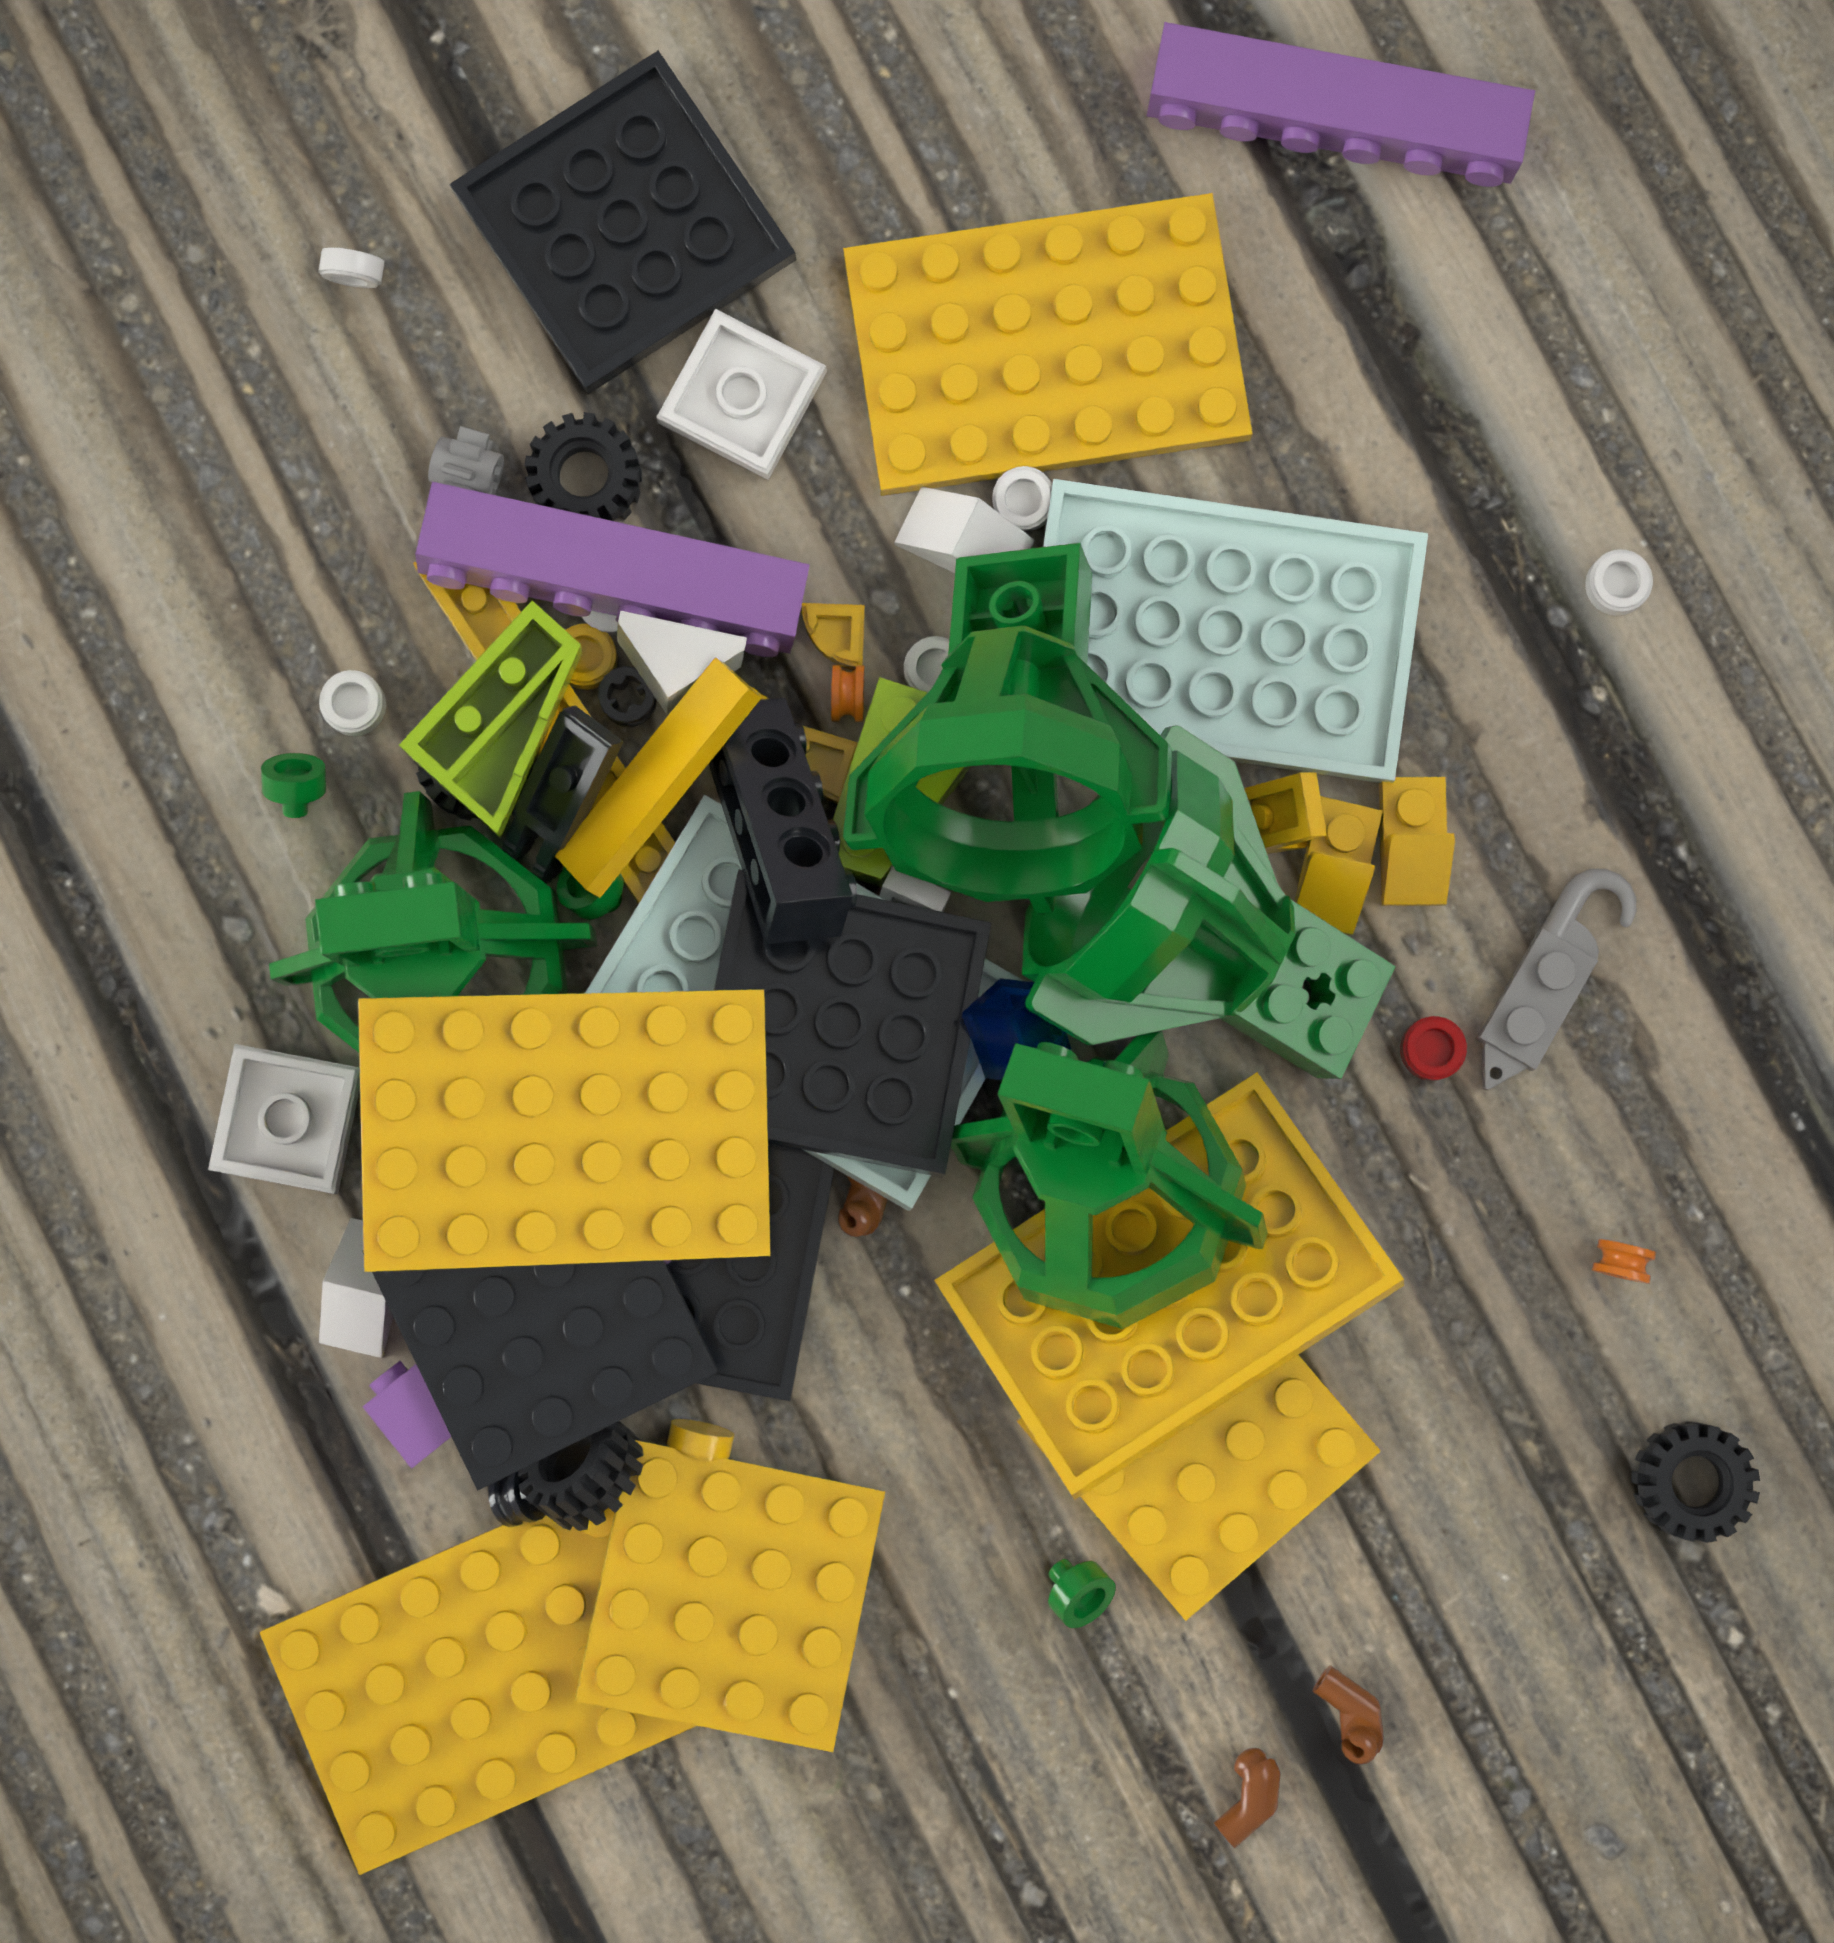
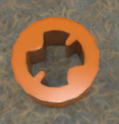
(847, 693)
(1624, 1261)

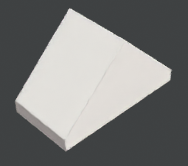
(955, 526)
(674, 654)
(352, 1303)

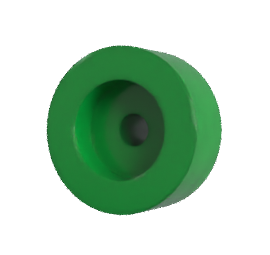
(293, 781)
(582, 902)
(1079, 1592)

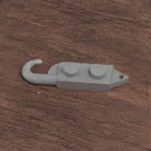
(1547, 979)

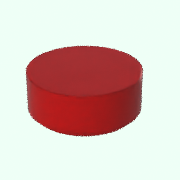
(1433, 1048)

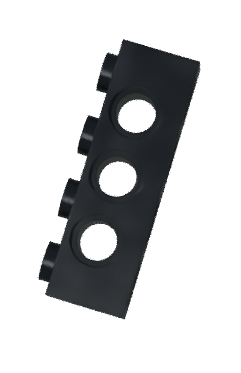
(782, 828)

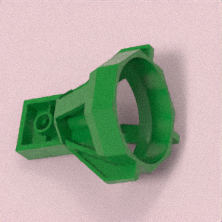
(1025, 700)
(419, 929)
(1202, 936)
(1088, 1143)

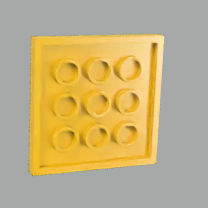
(1231, 1483)
(731, 1598)

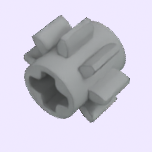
(467, 462)

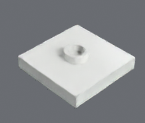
(741, 394)
(286, 1119)

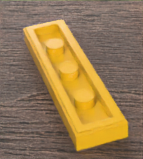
(658, 777)

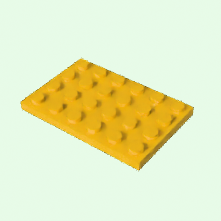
(1047, 344)
(563, 1129)
(1115, 1393)
(454, 1687)

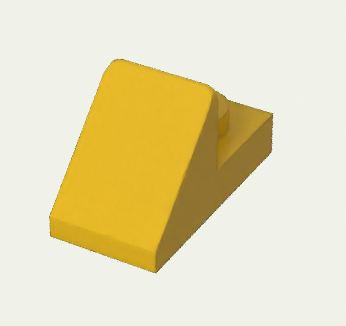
(1288, 811)
(1415, 842)
(1339, 865)

